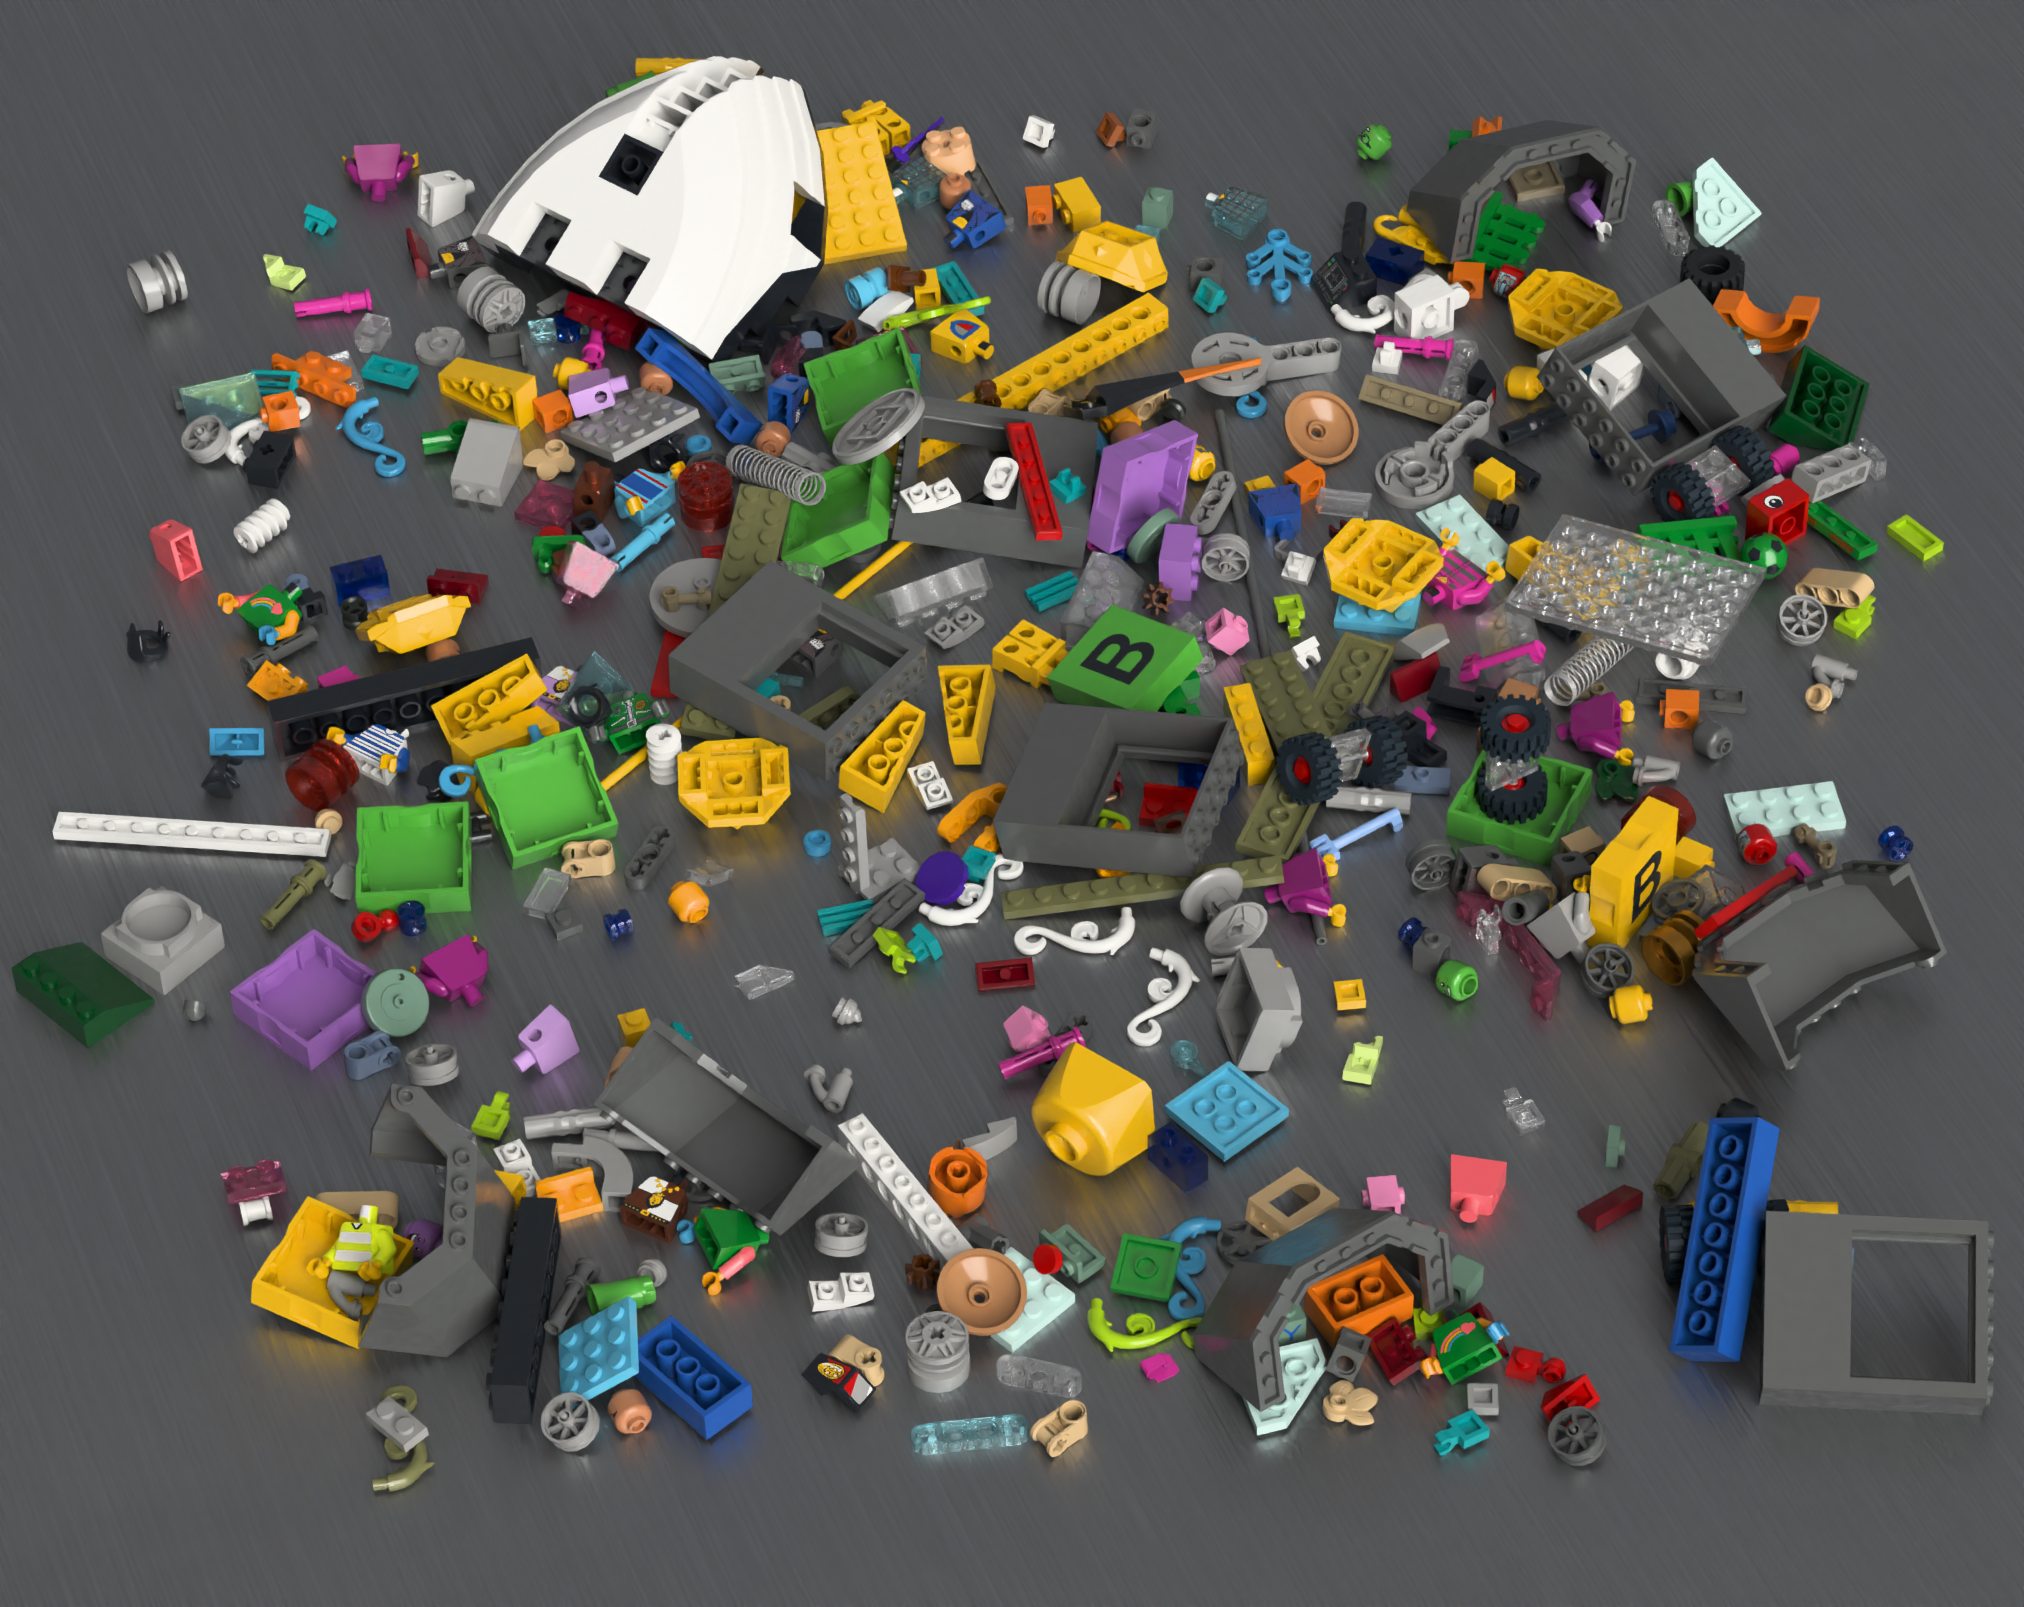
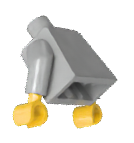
(1567, 924)

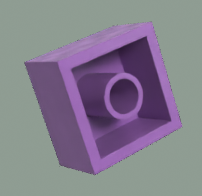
(1180, 560)

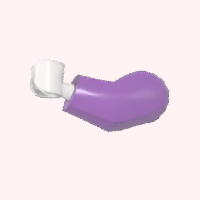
(1585, 209)

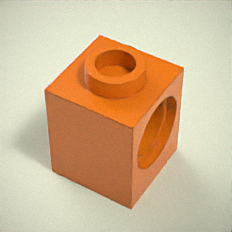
(1039, 205)
(1470, 276)
(280, 411)
(553, 411)
(1309, 479)
(1680, 709)

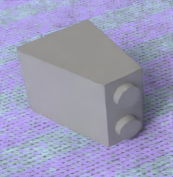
(487, 462)

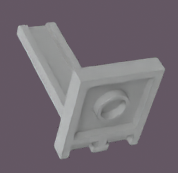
(872, 870)

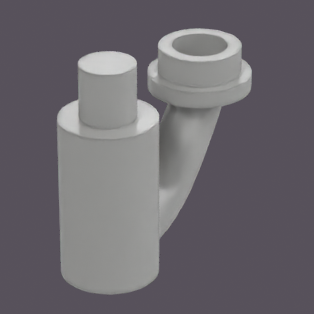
(1827, 667)
(1654, 770)
(836, 1096)
(349, 1284)

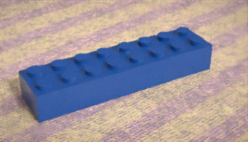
(1724, 1239)

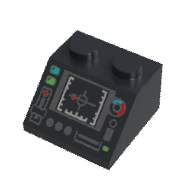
(1345, 280)

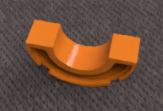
(1775, 331)

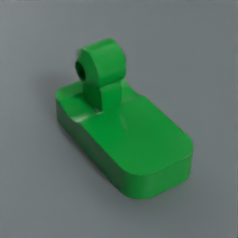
(546, 545)

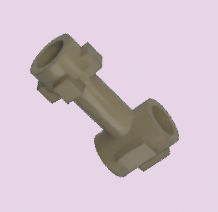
(672, 599)
(1595, 689)
(1824, 850)

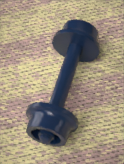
(1660, 425)

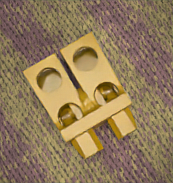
(889, 125)
(1029, 654)

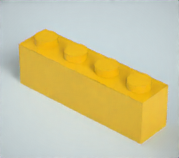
(1253, 740)

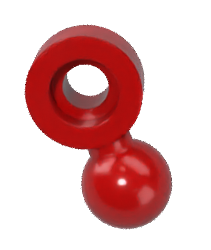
(386, 920)

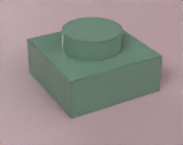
(1615, 1146)

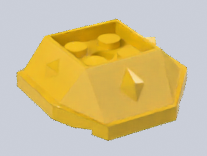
(1117, 255)
(1559, 307)
(1380, 563)
(413, 622)
(734, 781)

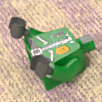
(630, 721)

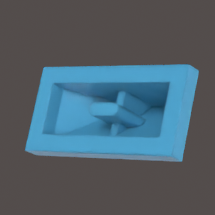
(237, 741)

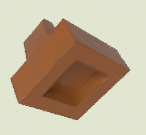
(1111, 130)

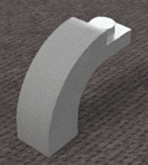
(606, 1162)

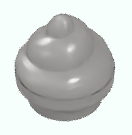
(847, 1012)
(653, 1268)

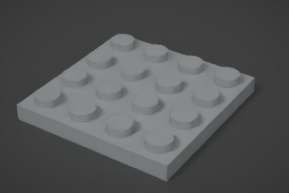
(629, 424)

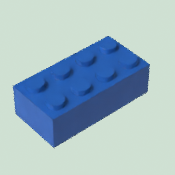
(691, 1378)

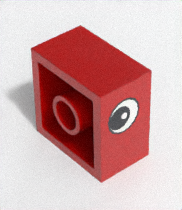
(1779, 511)

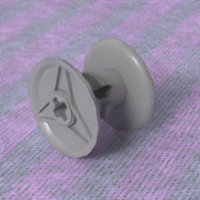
(1215, 899)

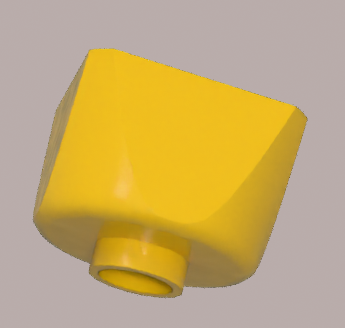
(1093, 1112)

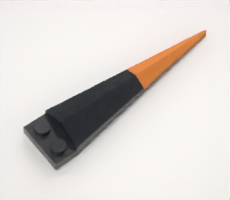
(1114, 396)

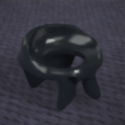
(663, 463)
(135, 645)
(604, 710)
(429, 778)
(217, 780)

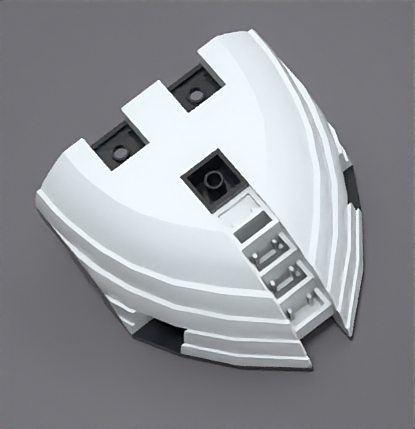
(685, 194)

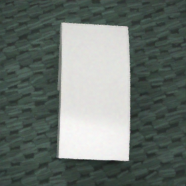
(886, 306)
(932, 497)
(929, 786)
(516, 1159)
(846, 1292)

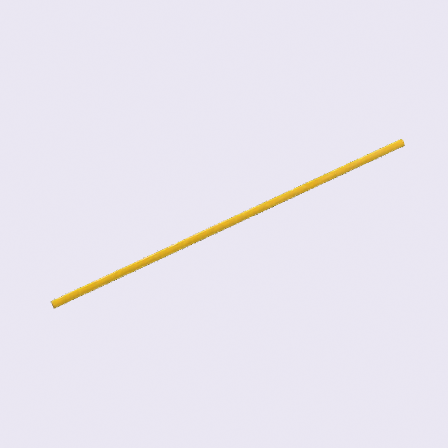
(842, 593)

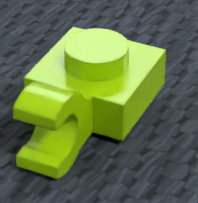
(1289, 610)
(1855, 620)
(893, 945)
(492, 1119)
(1424, 1323)

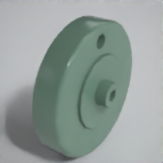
(1149, 537)
(395, 1002)

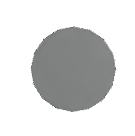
(439, 346)

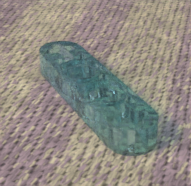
(969, 1430)

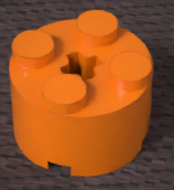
(957, 1180)

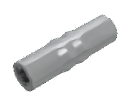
(1370, 799)
(564, 1122)

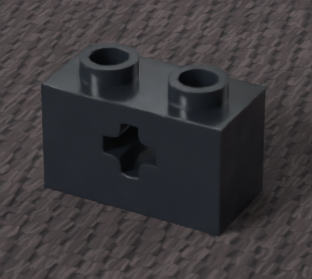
(270, 459)

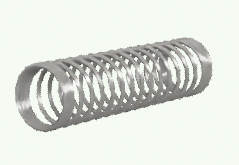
(796, 482)
(1559, 672)

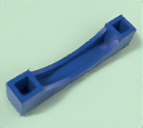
(729, 414)

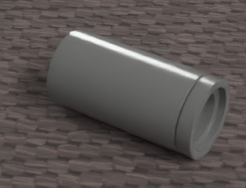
(1525, 907)

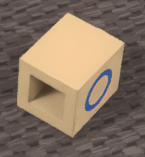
(1585, 842)

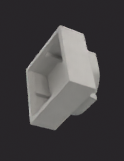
(162, 938)
(1258, 1009)

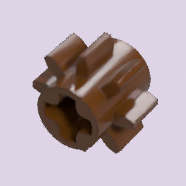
(1150, 596)
(922, 1272)

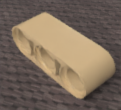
(1836, 587)
(1509, 881)
(351, 1202)

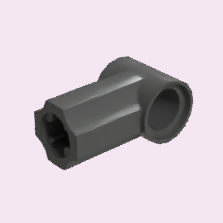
(981, 1235)

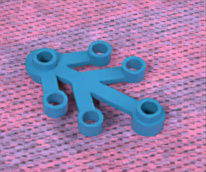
(1279, 241)

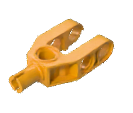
(969, 810)

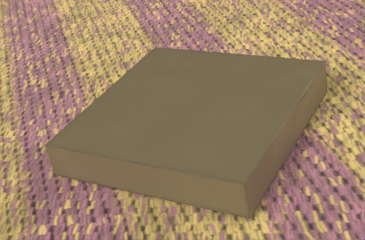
(1536, 182)

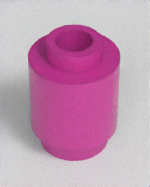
(1784, 459)

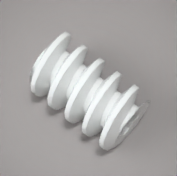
(262, 525)
(663, 747)

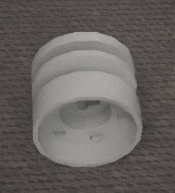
(158, 280)
(1069, 292)
(490, 299)
(937, 1352)

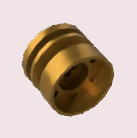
(1672, 948)

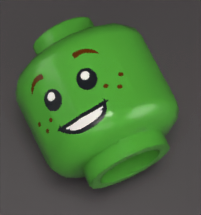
(1457, 980)

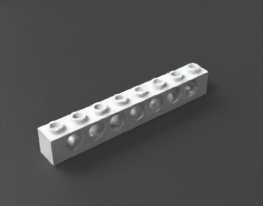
(901, 1191)

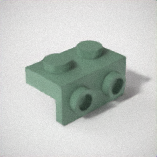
(739, 374)
(1078, 1255)

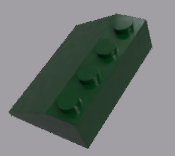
(1820, 402)
(79, 991)

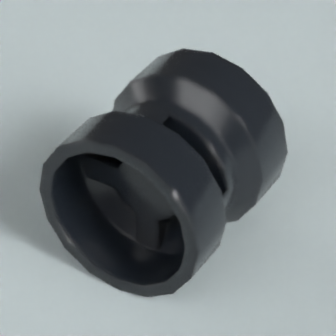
(1502, 514)

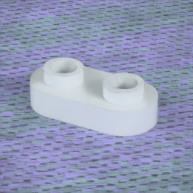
(1000, 478)

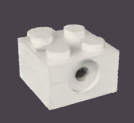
(1428, 308)
(1616, 376)

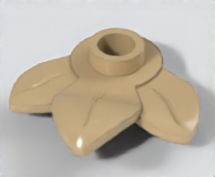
(550, 460)
(1349, 1403)

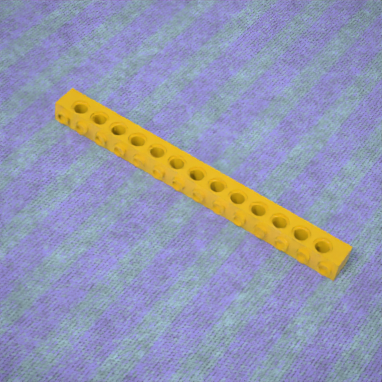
(1064, 362)

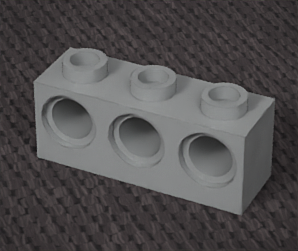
(1832, 472)

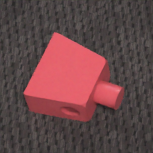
(175, 541)
(1475, 1185)

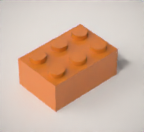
(1358, 1299)

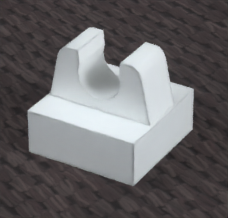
(1038, 131)
(1387, 359)
(1298, 568)
(1306, 650)

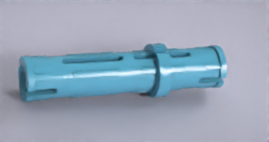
(650, 535)

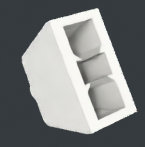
(442, 196)

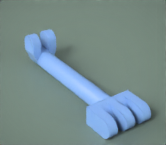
(1327, 846)

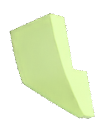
(283, 275)
(1363, 1062)

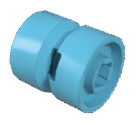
(866, 289)

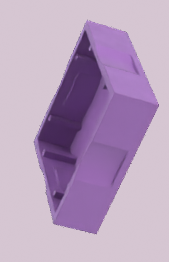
(1138, 481)
(305, 999)

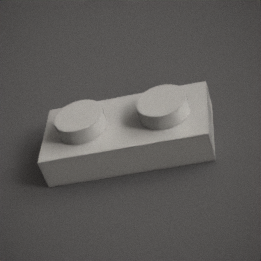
(397, 1424)

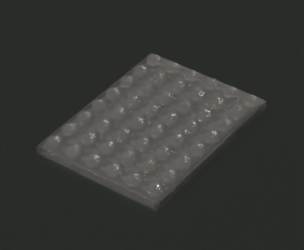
(1635, 590)

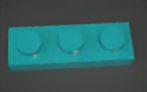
(956, 286)

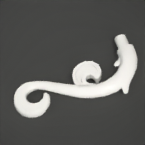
(1375, 304)
(254, 429)
(984, 894)
(1111, 944)
(1163, 1000)

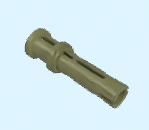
(300, 886)

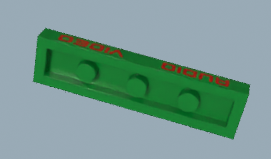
(1840, 531)

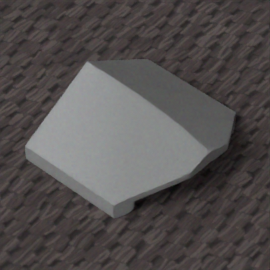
(1421, 642)

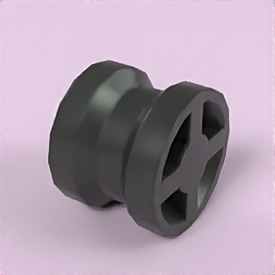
(1170, 410)
(354, 612)

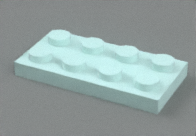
(1476, 538)
(1786, 808)

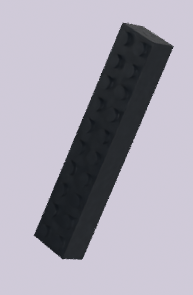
(384, 698)

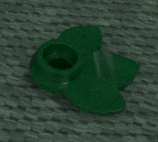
(1615, 782)

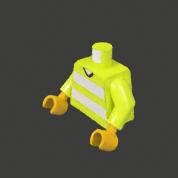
(359, 1248)

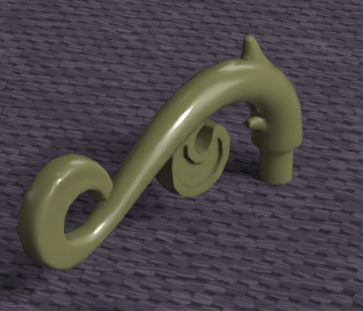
(403, 1477)

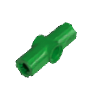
(445, 439)

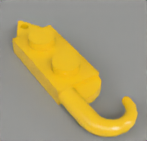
(1411, 237)

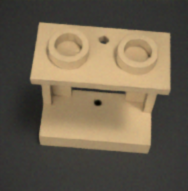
(1275, 1223)

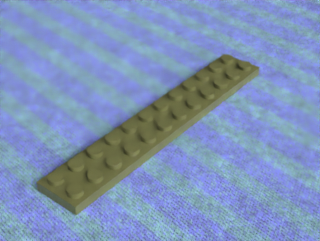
(750, 544)
(1349, 677)

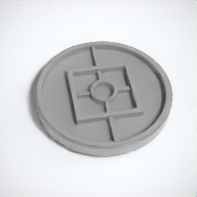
(878, 426)
(687, 578)

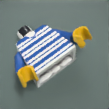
(376, 751)

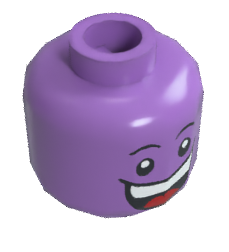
(426, 1236)

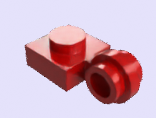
(1528, 1364)

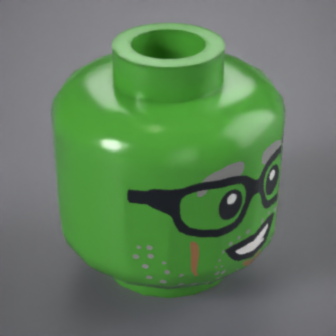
(1373, 142)

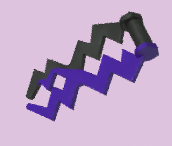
(901, 155)

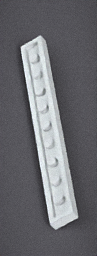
(192, 834)

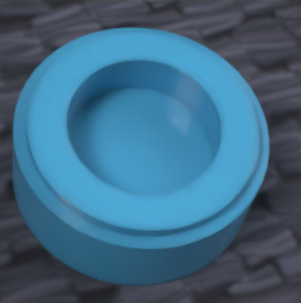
(697, 444)
(817, 843)

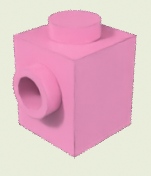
(1227, 631)
(1026, 1029)
(1383, 1194)

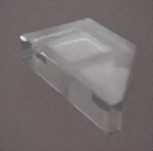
(762, 980)

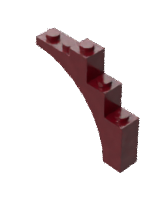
(619, 325)

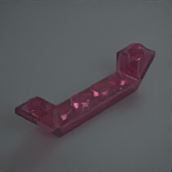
(1546, 973)

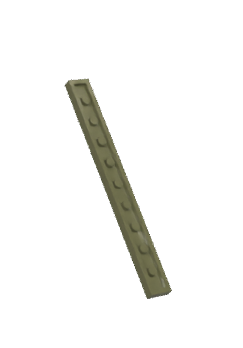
(1128, 889)

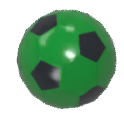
(1767, 552)

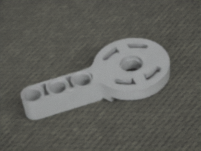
(1277, 361)
(1430, 461)

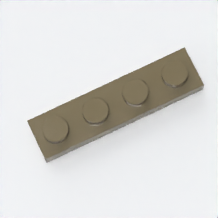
(1408, 400)

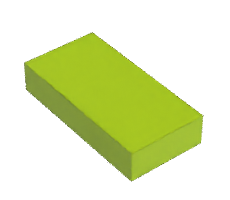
(1915, 537)

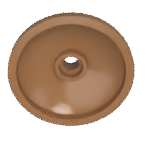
(1329, 419)
(984, 1275)

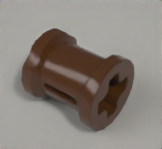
(989, 393)

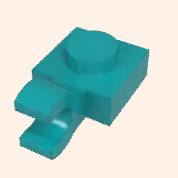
(1463, 1429)

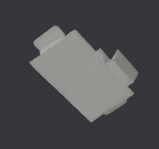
(553, 303)
(344, 881)

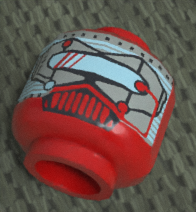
(1506, 280)
(1756, 842)

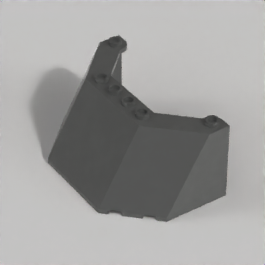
(1453, 191)
(1812, 948)
(723, 1131)
(460, 1282)
(1251, 1307)

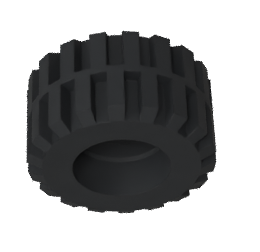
(1713, 270)

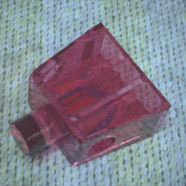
(583, 573)

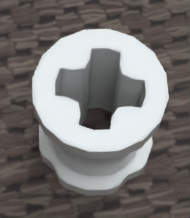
(255, 1210)

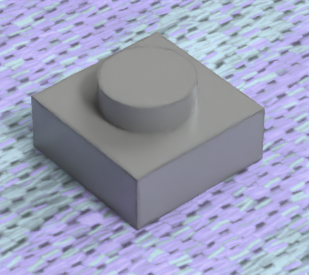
(1483, 1398)

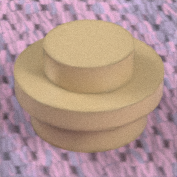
(1818, 697)
(328, 819)

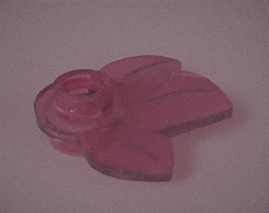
(787, 357)

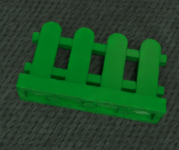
(1500, 229)
(1698, 534)

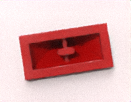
(1571, 1393)

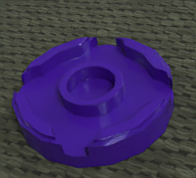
(942, 878)

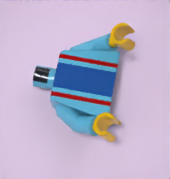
(645, 493)

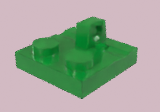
(1146, 1267)

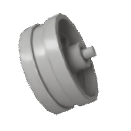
(209, 443)
(1226, 557)
(1801, 620)
(432, 1064)
(840, 1234)
(570, 1421)

